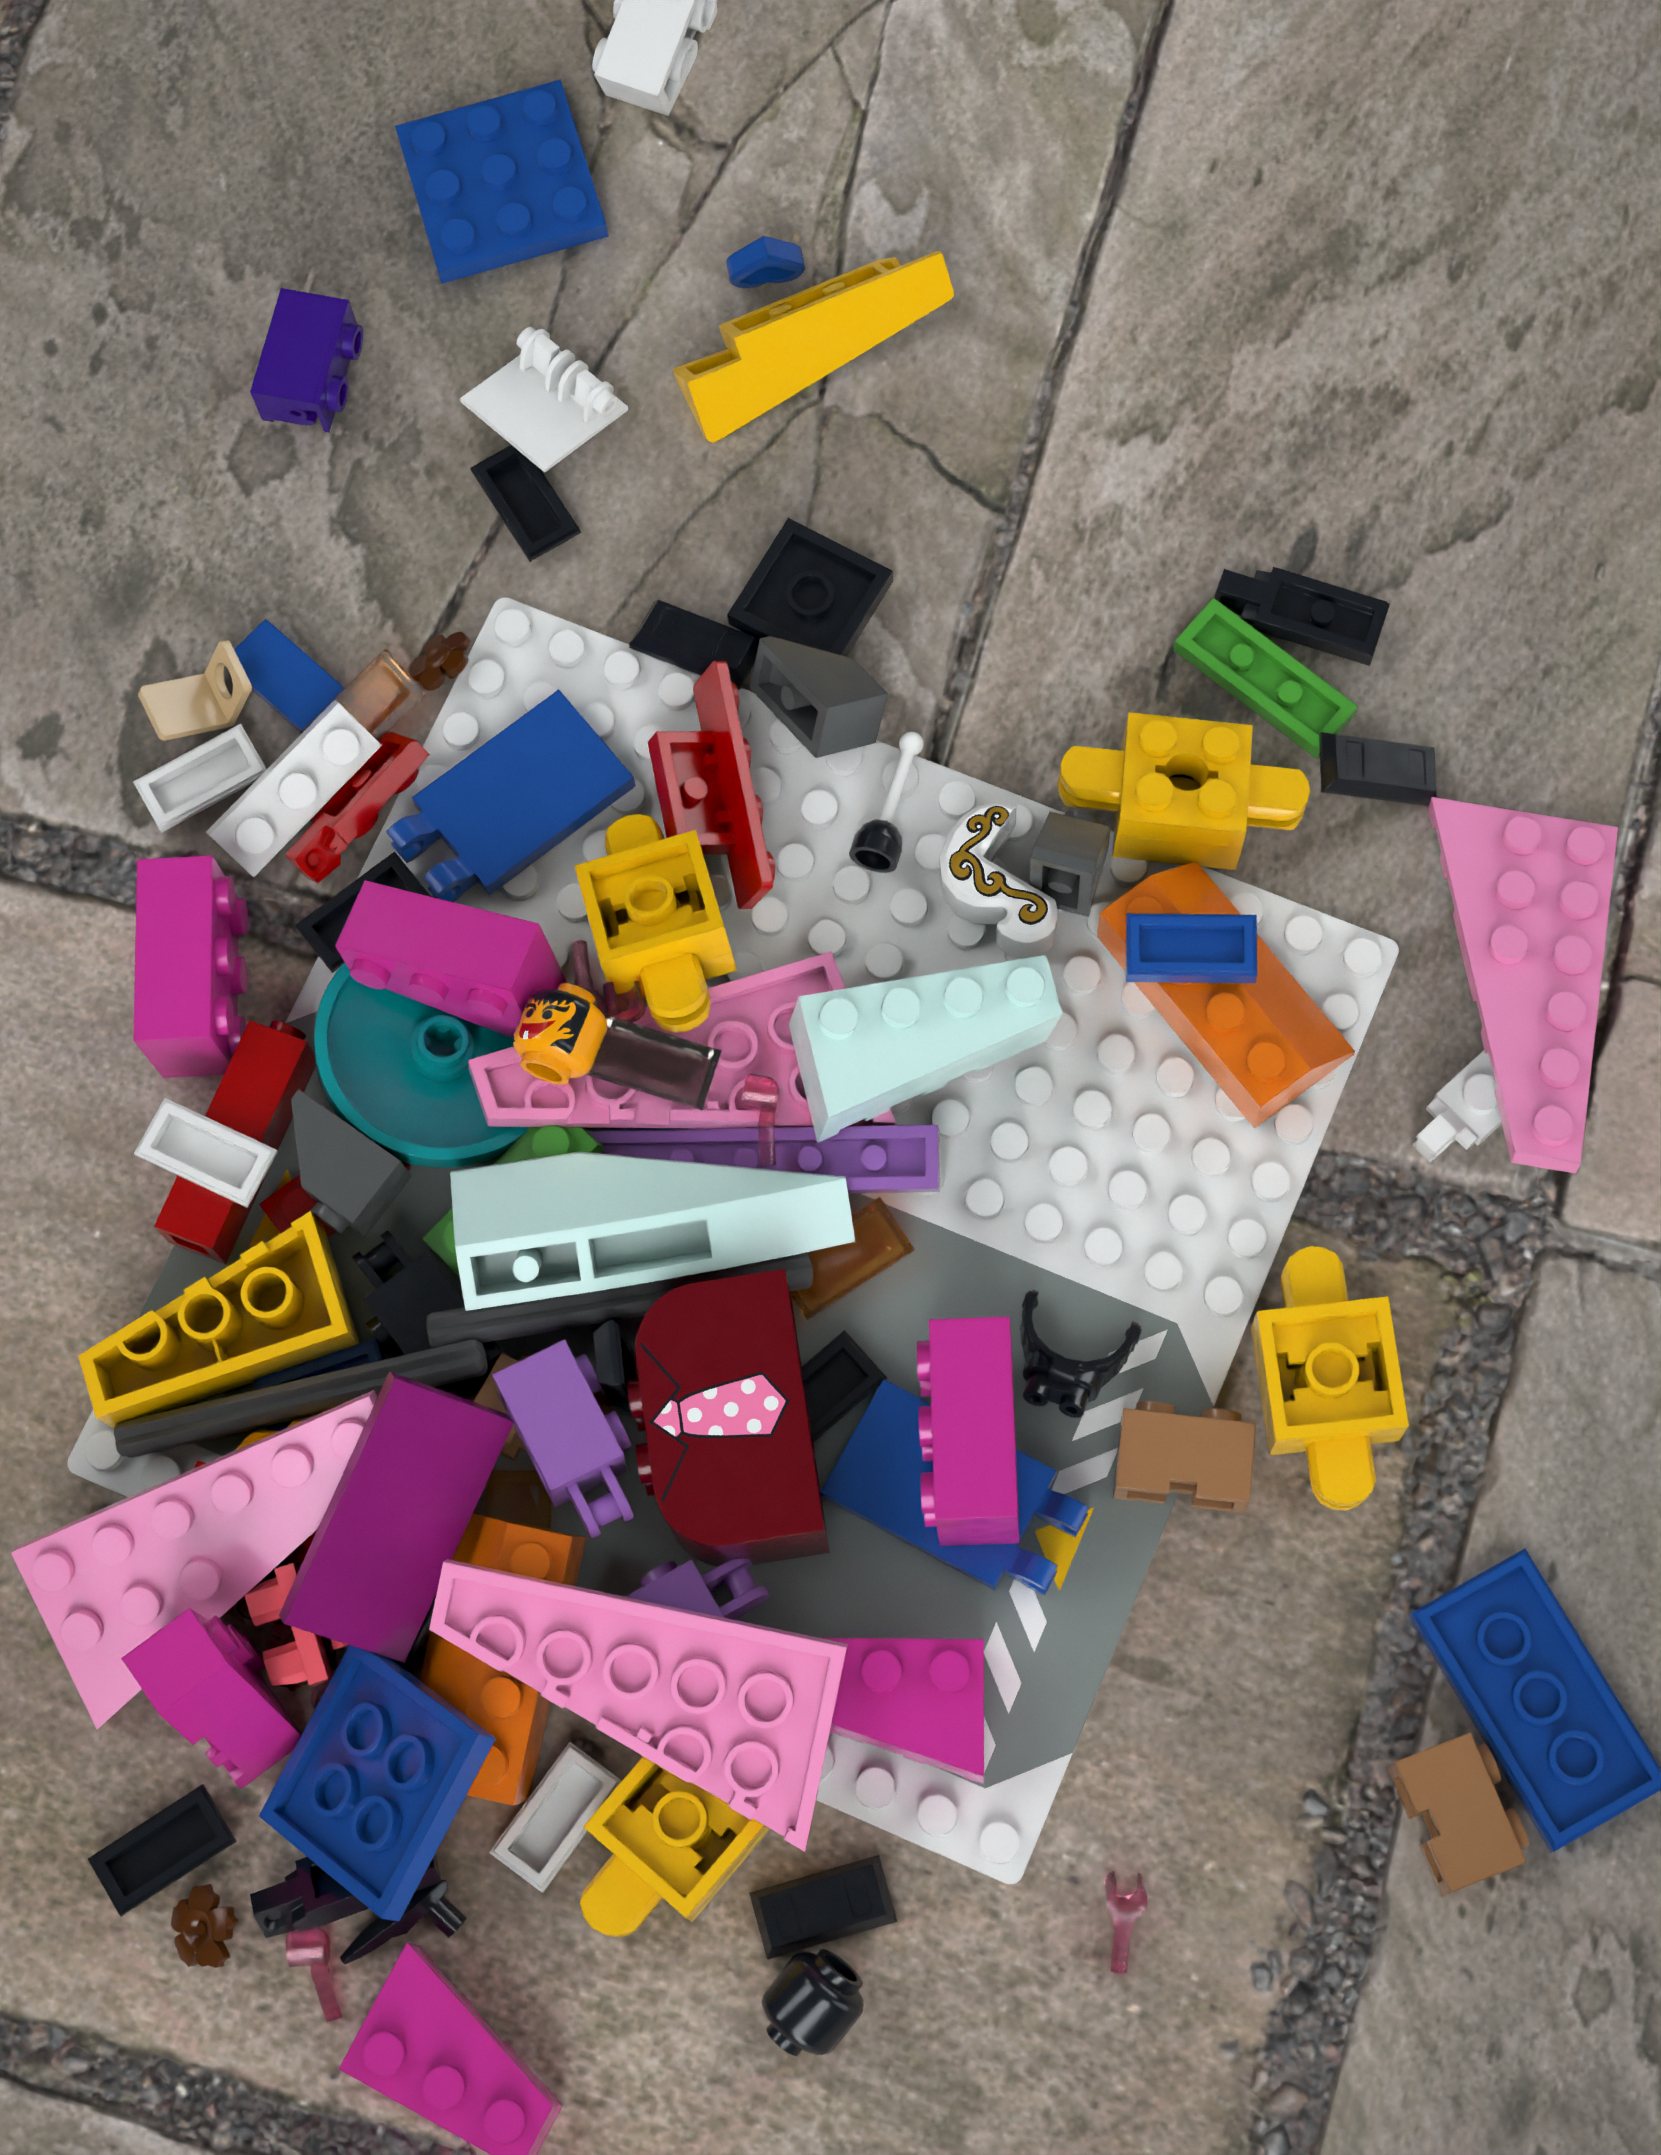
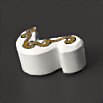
(990, 894)

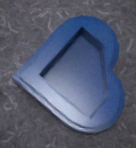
(765, 262)

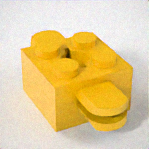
(1178, 816)
(656, 919)
(1329, 1377)
(665, 1844)

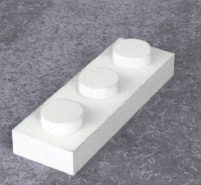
(294, 788)

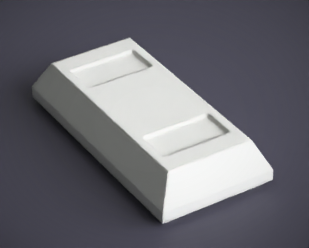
(200, 778)
(205, 1152)
(554, 1817)

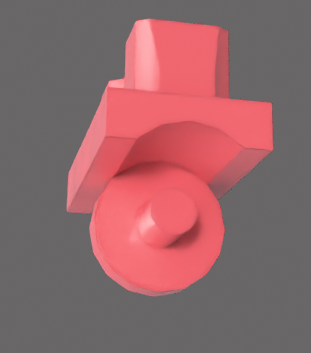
(298, 1660)

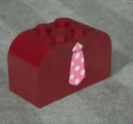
(728, 1421)

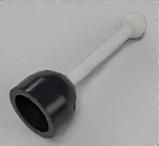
(878, 842)

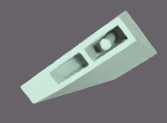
(629, 1221)

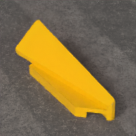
(806, 338)

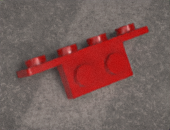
(709, 786)

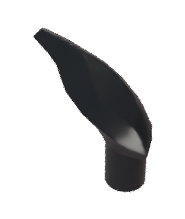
(425, 1902)

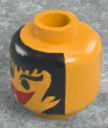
(559, 1034)

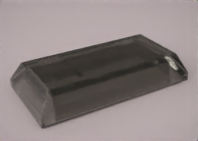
(655, 1063)

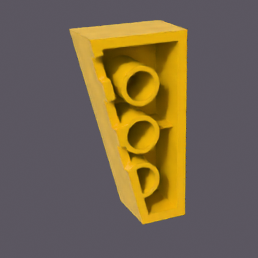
(225, 1331)

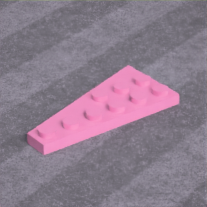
(1533, 946)
(744, 1021)
(182, 1547)
(687, 1689)

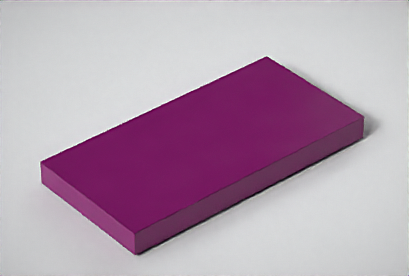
(396, 1517)

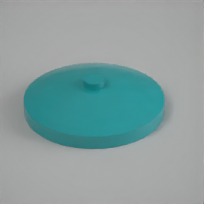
(405, 1075)

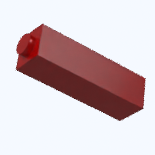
(251, 1100)

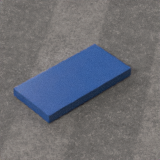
(1538, 1700)

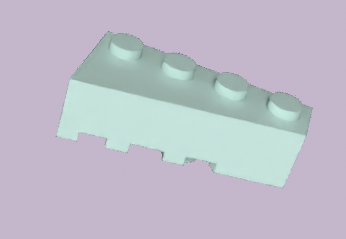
(914, 1034)

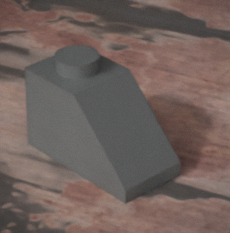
(818, 695)
(1070, 859)
(343, 1168)

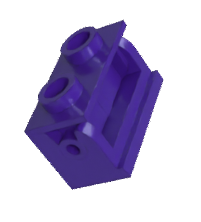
(306, 359)

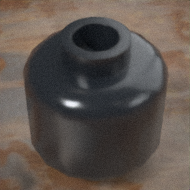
(813, 2003)

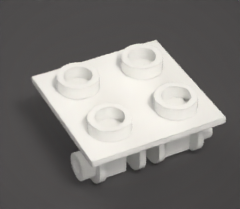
(544, 401)

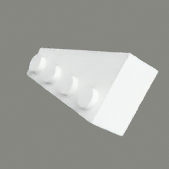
(651, 50)

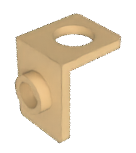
(198, 701)

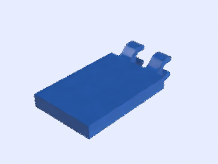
(513, 799)
(882, 1485)

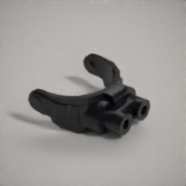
(1062, 1379)

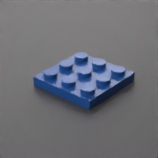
(501, 181)
(376, 1780)

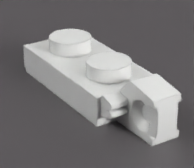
(1461, 1110)

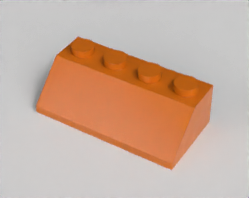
(1253, 1038)
(491, 1697)

